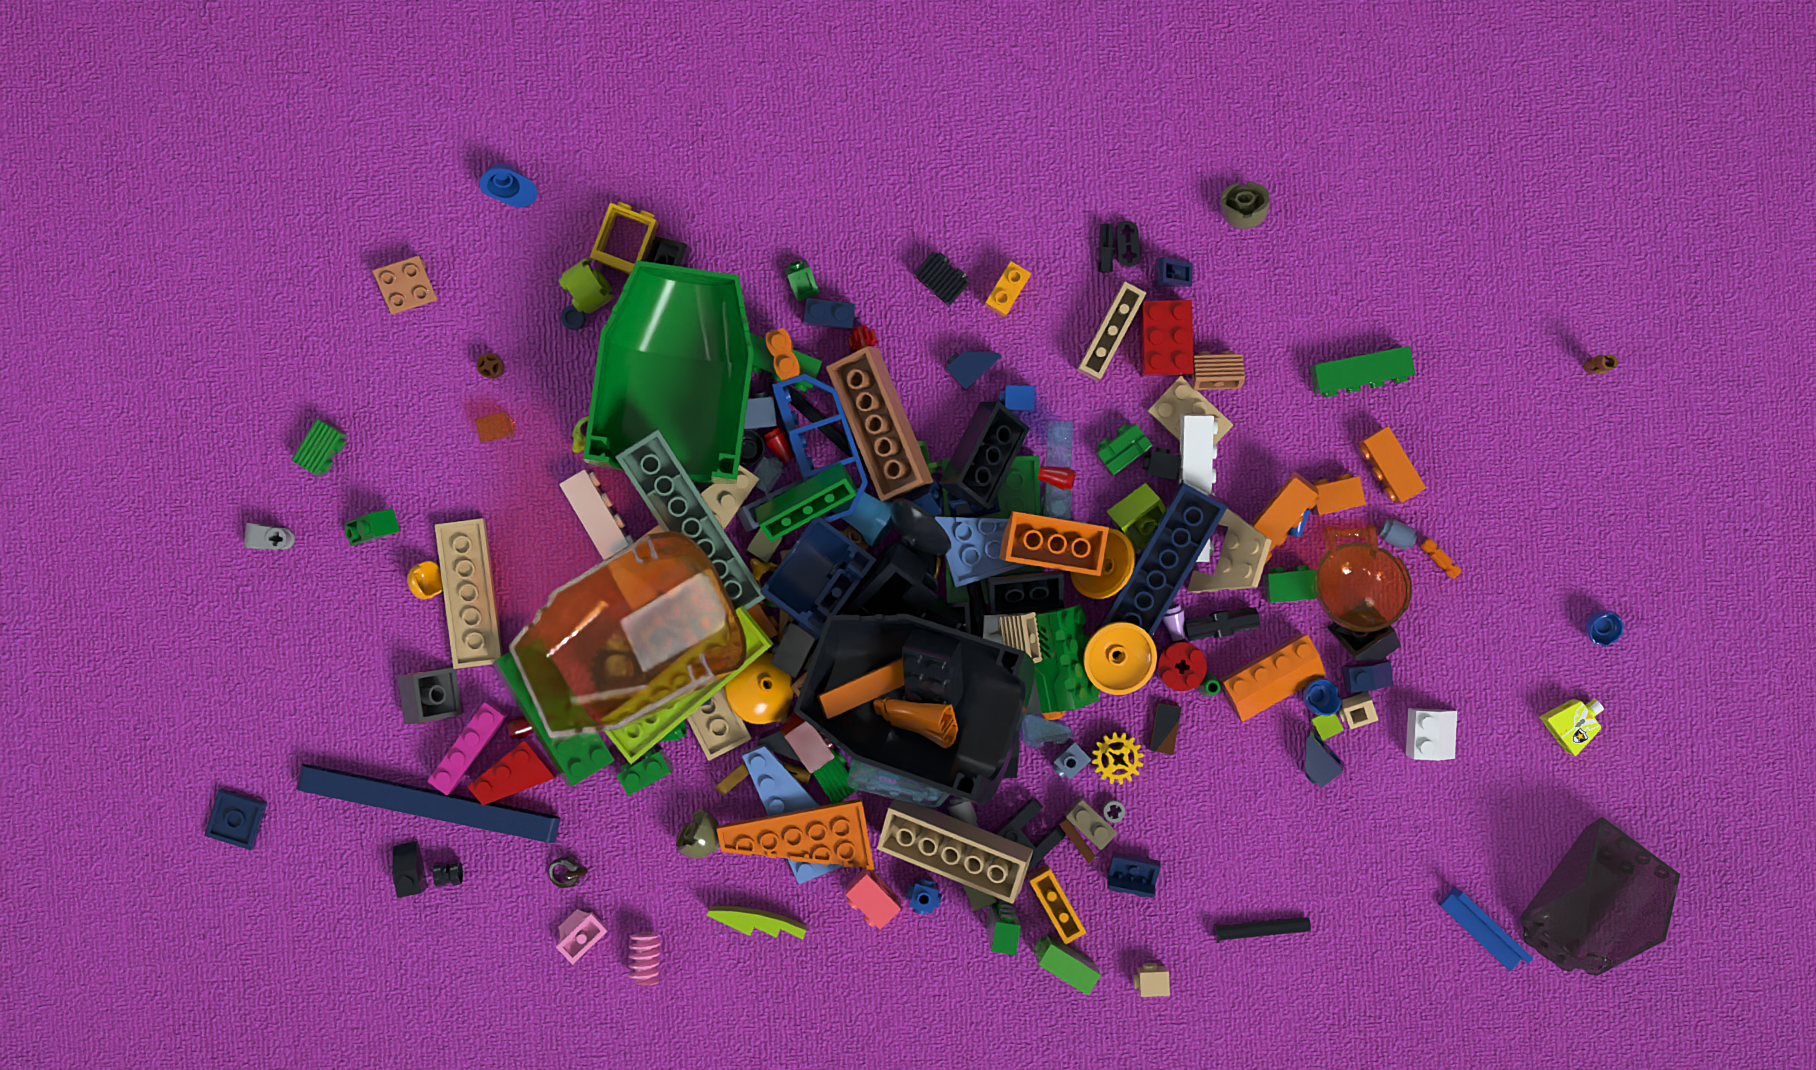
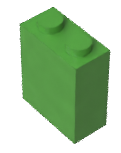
(1066, 963)

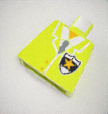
(1573, 724)

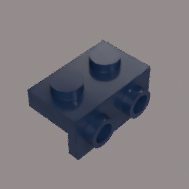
(1133, 874)

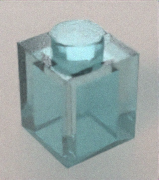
(769, 473)

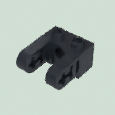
(1011, 830)

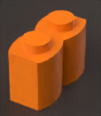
(781, 348)

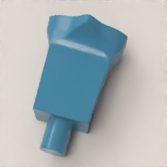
(870, 518)

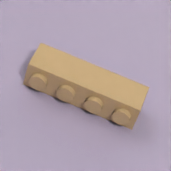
(1111, 331)

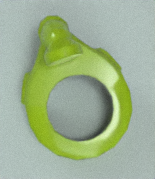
(579, 439)

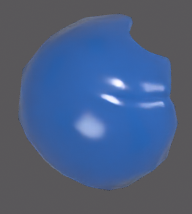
(1604, 627)
(1321, 697)

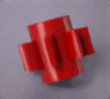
(861, 338)

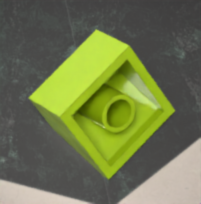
(1137, 515)

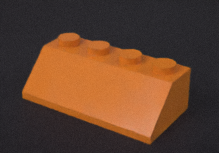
(1054, 543)
(1273, 676)

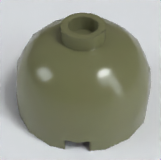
(1245, 205)
(699, 837)

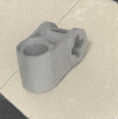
(266, 537)

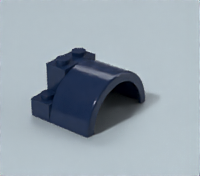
(807, 578)

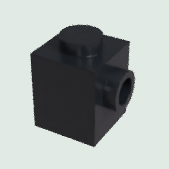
(1161, 464)

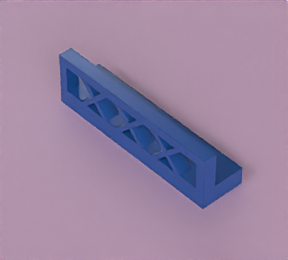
(1484, 929)

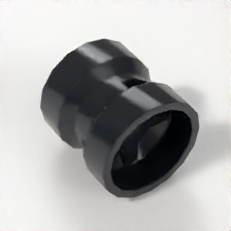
(448, 873)

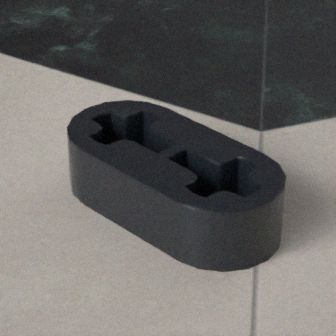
(1133, 244)

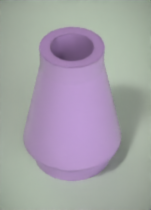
(1175, 622)

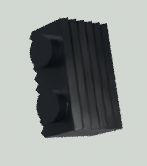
(941, 278)

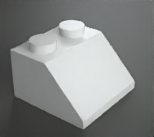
(1431, 734)

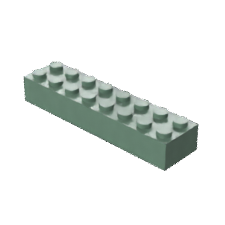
(682, 509)

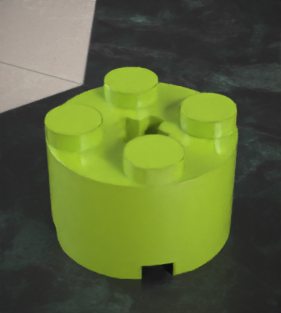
(586, 286)

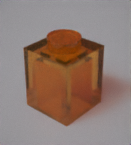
(495, 427)

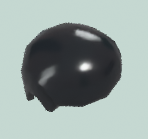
(752, 448)

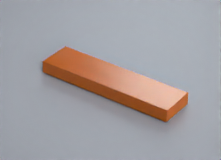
(862, 689)

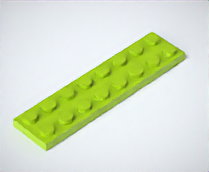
(639, 738)

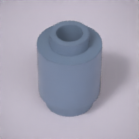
(1397, 534)

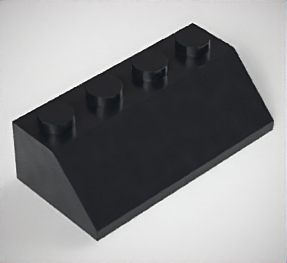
(984, 454)

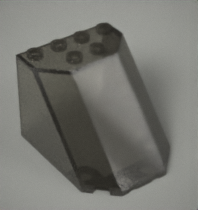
(1601, 903)

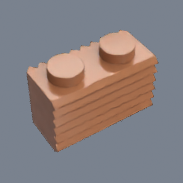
(1218, 371)

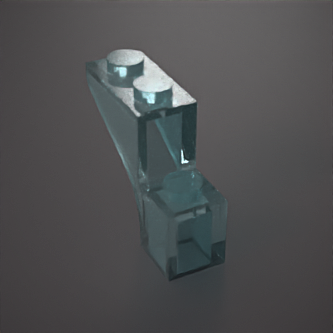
(1037, 731)

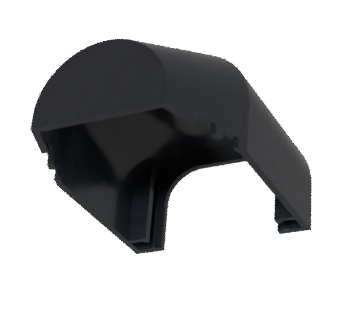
(987, 716)

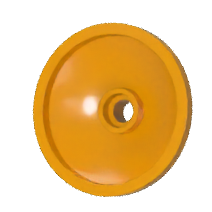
(1118, 555)
(1130, 668)
(749, 697)

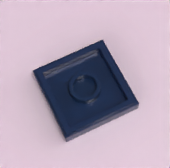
(236, 819)

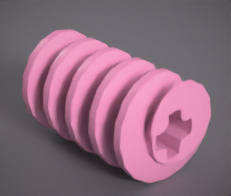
(645, 958)

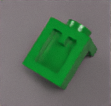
(801, 279)

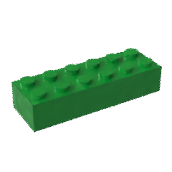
(572, 755)

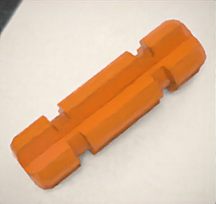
(1441, 558)

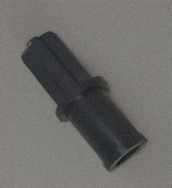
(1105, 248)

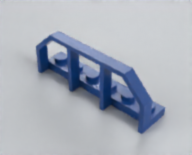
(798, 442)

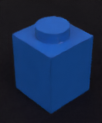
(1018, 398)

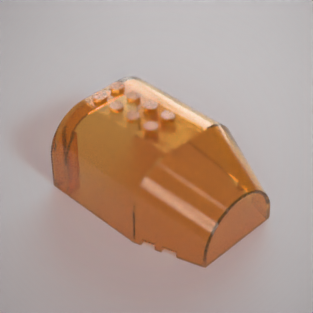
(629, 637)

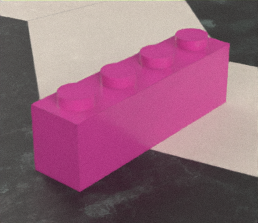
(468, 747)

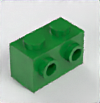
(644, 772)

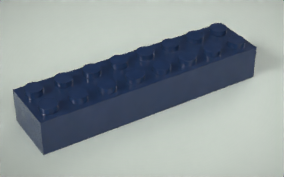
(1166, 558)

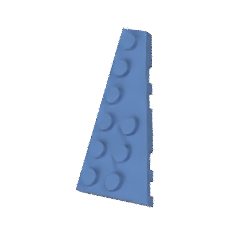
(975, 548)
(782, 794)

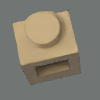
(1358, 710)

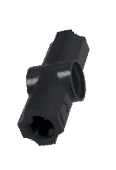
(1221, 623)

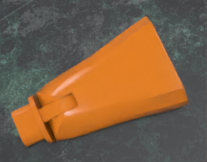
(929, 720)

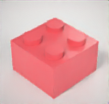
(872, 898)

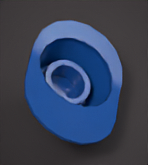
(507, 185)

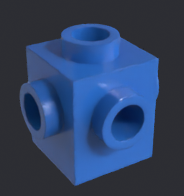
(923, 887)

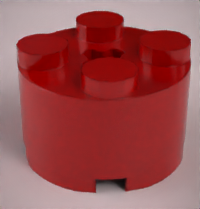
(1190, 675)

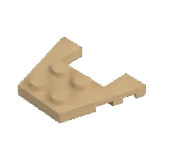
(1239, 560)

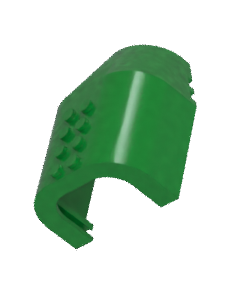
(676, 362)

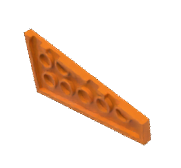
(811, 835)

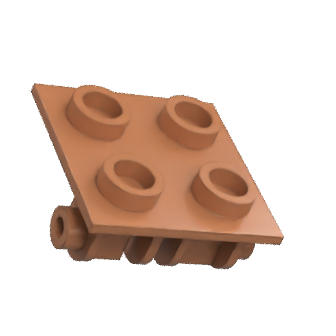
(405, 284)

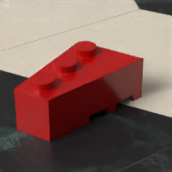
(515, 772)

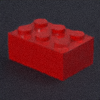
(1166, 338)

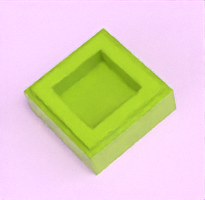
(1326, 725)

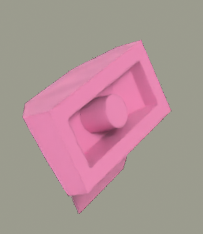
(579, 934)

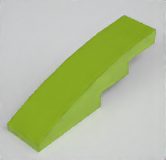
(746, 919)

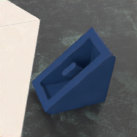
(1172, 273)

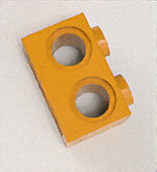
(1007, 289)

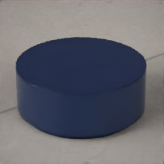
(572, 318)

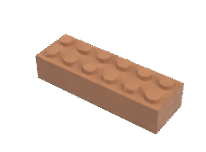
(879, 424)

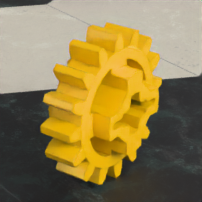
(1124, 749)

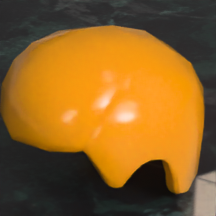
(425, 580)

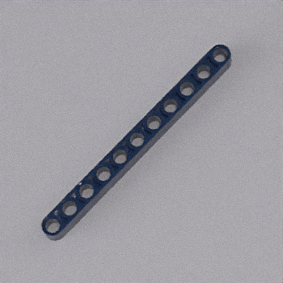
(428, 803)

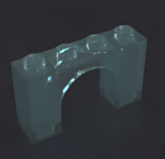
(1058, 447)

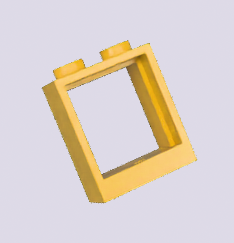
(623, 210)

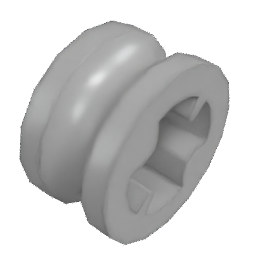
(1120, 814)

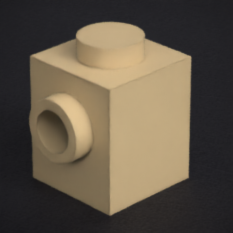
(1152, 980)

